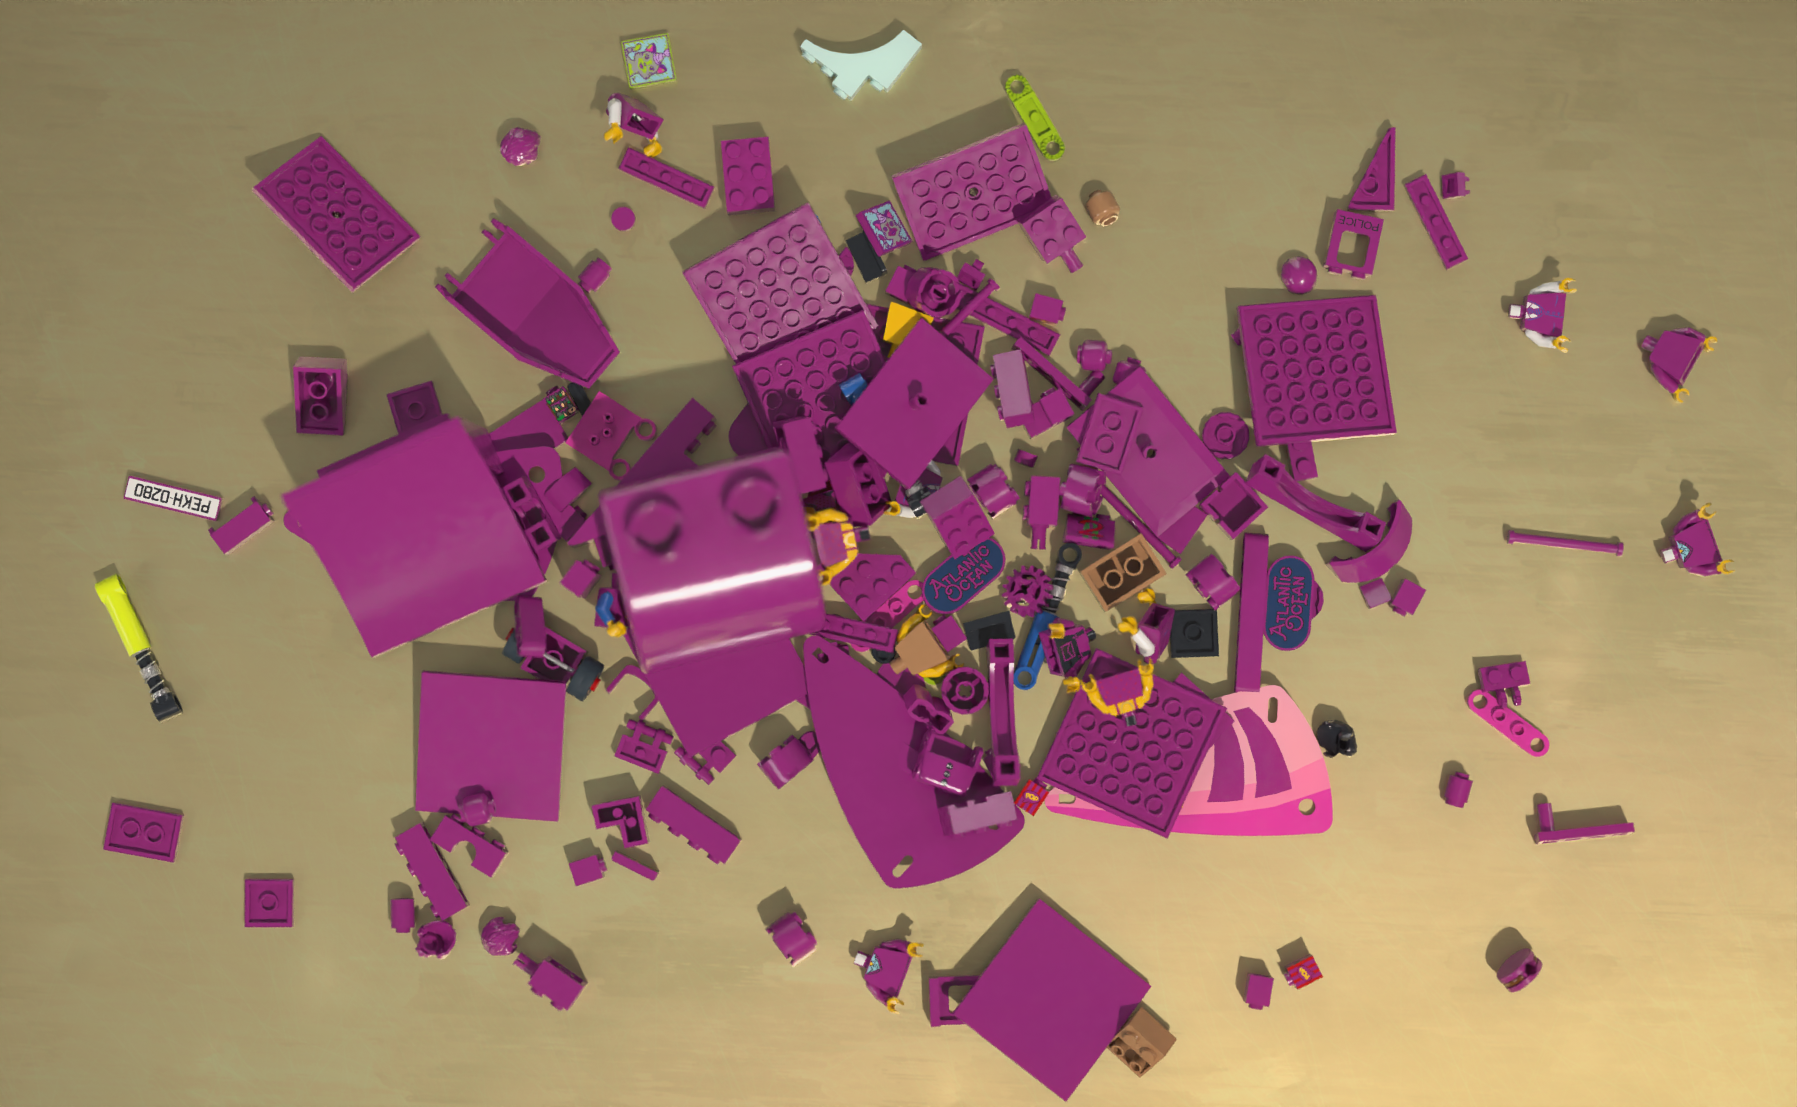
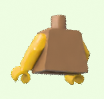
(921, 649)

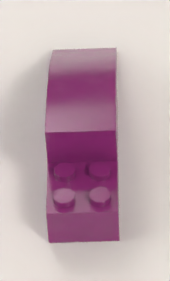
(662, 457)

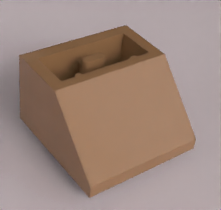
(1141, 1042)

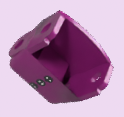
(946, 763)

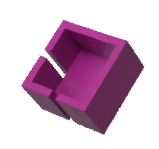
(1234, 506)

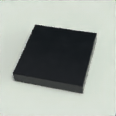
(1194, 633)

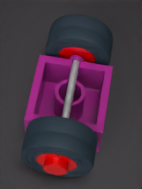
(561, 662)

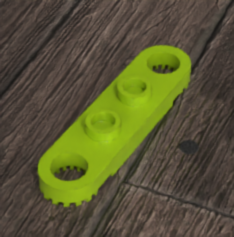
(1035, 117)

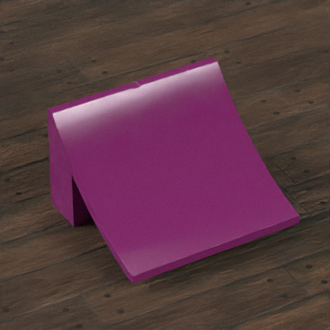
(416, 531)

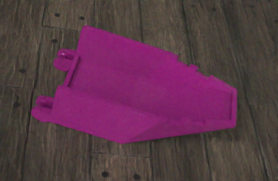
(534, 310)

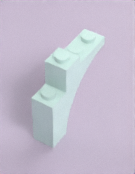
(852, 71)

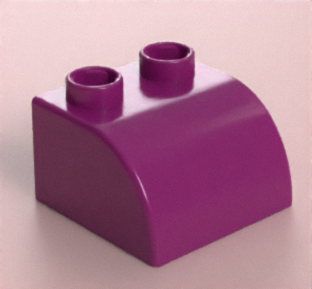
(714, 559)

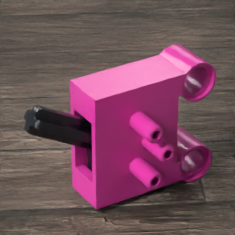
(604, 429)

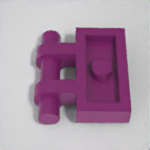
(642, 753)
(716, 756)

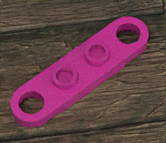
(893, 609)
(1508, 723)

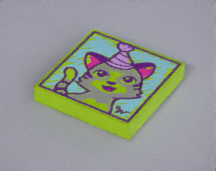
(648, 61)

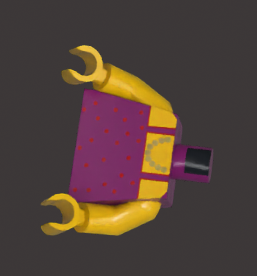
(835, 540)
(1122, 692)

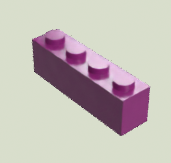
(693, 824)
(432, 871)

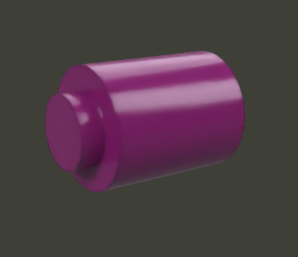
(402, 914)

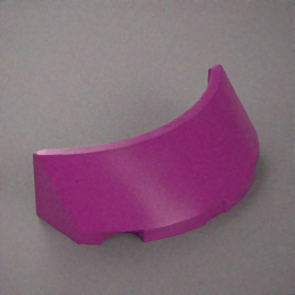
(1381, 557)

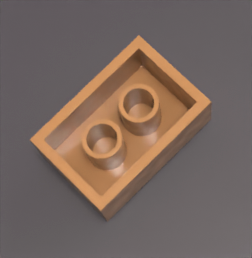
(1122, 573)

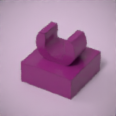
(1454, 185)
(972, 274)

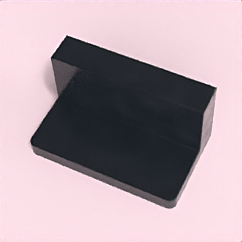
(866, 258)
(991, 627)

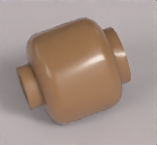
(1102, 208)

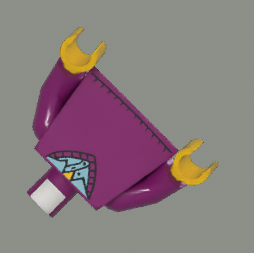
(1695, 545)
(887, 969)

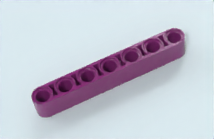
(1251, 612)

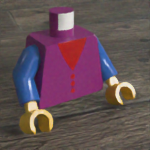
(611, 609)

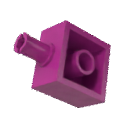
(1053, 232)
(1041, 507)
(552, 980)

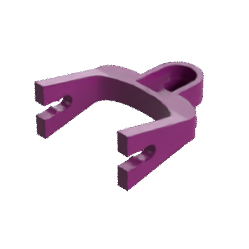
(635, 671)

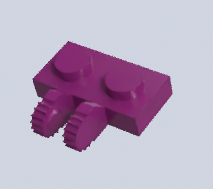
(1505, 677)

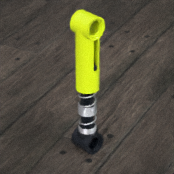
(114, 595)

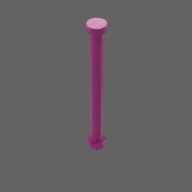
(969, 307)
(1140, 527)
(1565, 543)

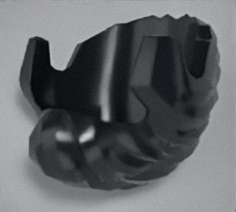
(1337, 738)

